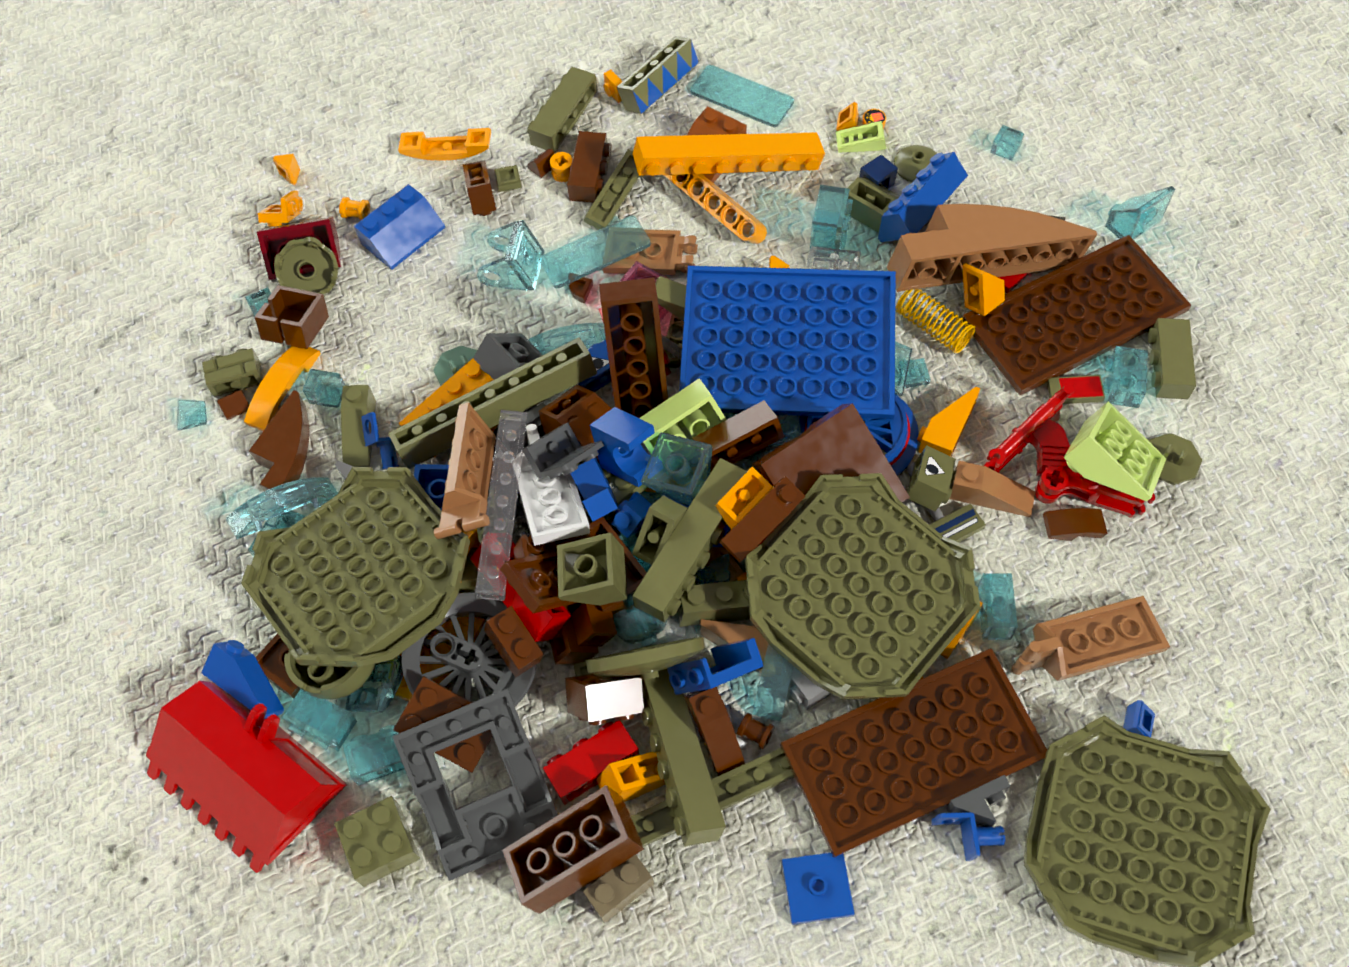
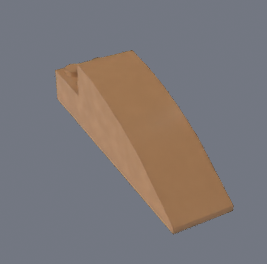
(988, 238)

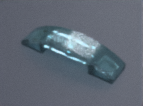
(550, 340)
(278, 500)
(773, 686)

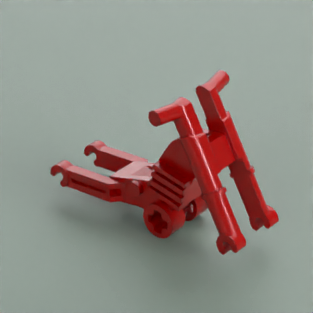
(1051, 447)

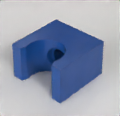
(622, 444)

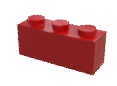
(580, 767)

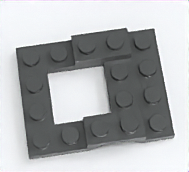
(482, 829)

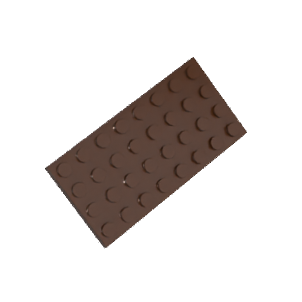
(1076, 314)
(912, 752)

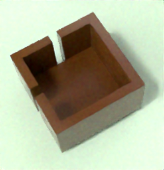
(292, 316)

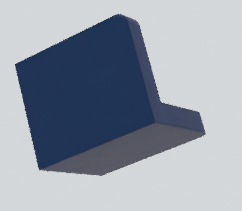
(880, 171)

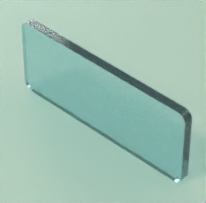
(742, 96)
(594, 251)

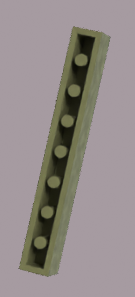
(513, 392)

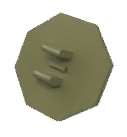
(1181, 458)

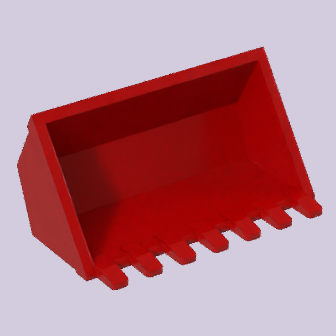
(239, 770)

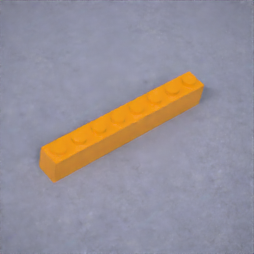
(727, 153)

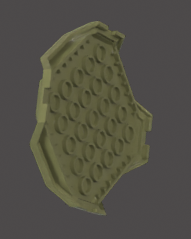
(358, 572)
(859, 589)
(1145, 844)

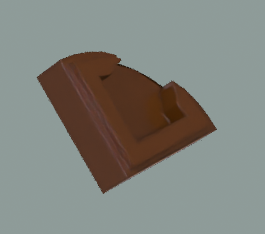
(581, 288)

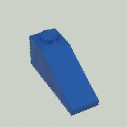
(241, 676)

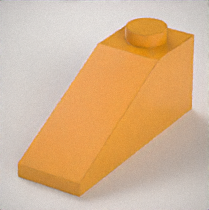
(948, 425)
(632, 776)

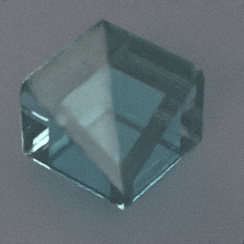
(1007, 142)

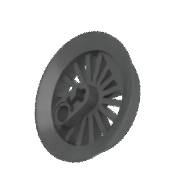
(465, 606)

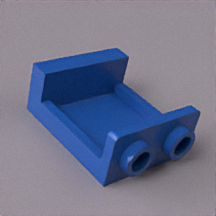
(730, 662)

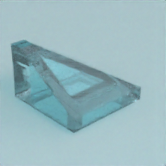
(191, 414)

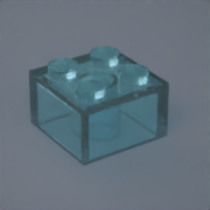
(831, 218)

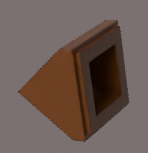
(541, 164)
(233, 404)

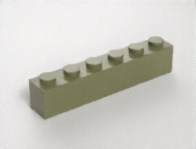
(687, 546)
(681, 763)

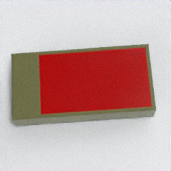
(1087, 388)

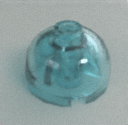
(637, 626)

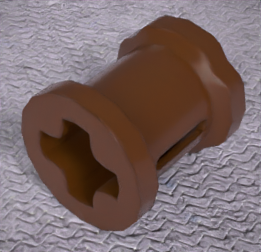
(755, 730)

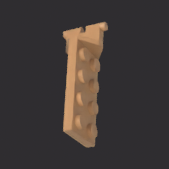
(467, 475)
(1093, 640)

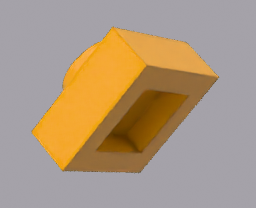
(611, 82)

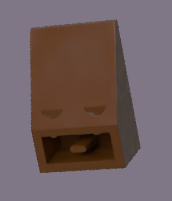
(579, 409)

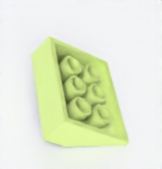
(1115, 454)

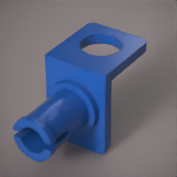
(386, 446)
(971, 834)

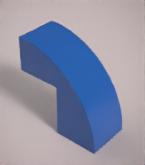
(594, 489)

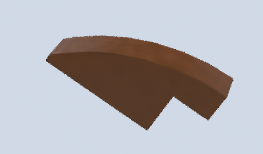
(284, 443)

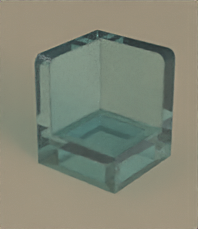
(324, 388)

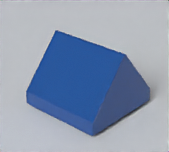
(1139, 718)

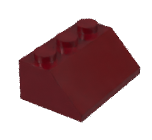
(274, 239)

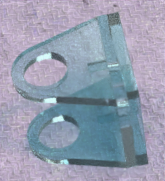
(521, 262)

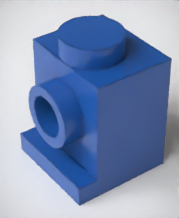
(631, 515)

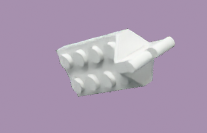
(550, 504)

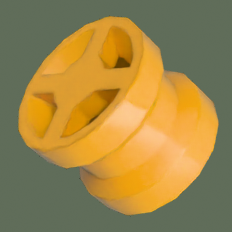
(561, 166)

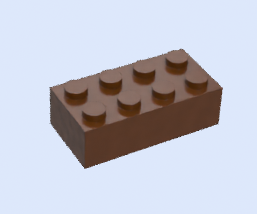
(572, 850)

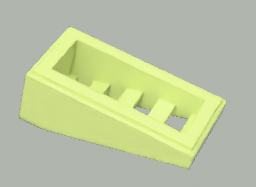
(874, 142)

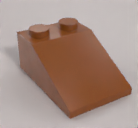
(715, 123)

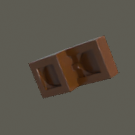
(1074, 522)

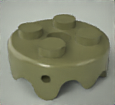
(310, 252)

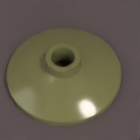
(912, 160)

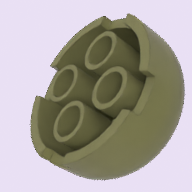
(326, 681)

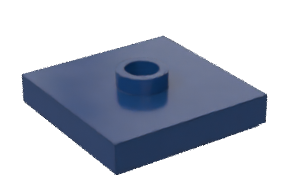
(817, 888)

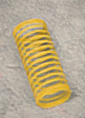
(970, 329)

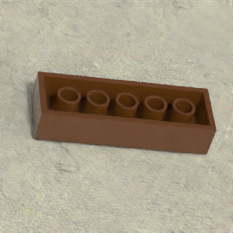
(634, 344)

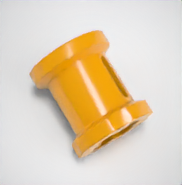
(362, 207)

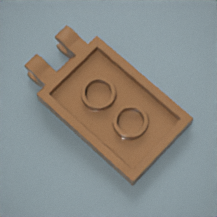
(663, 254)

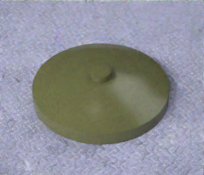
(646, 660)

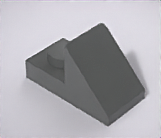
(977, 799)

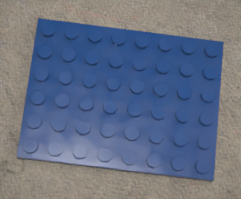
(791, 339)

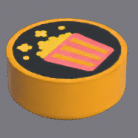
(874, 115)

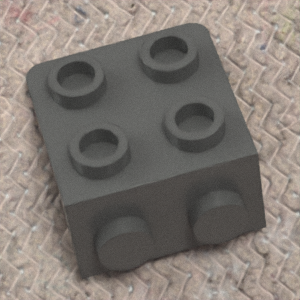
(559, 453)

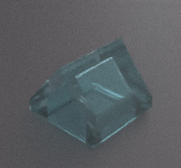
(257, 299)

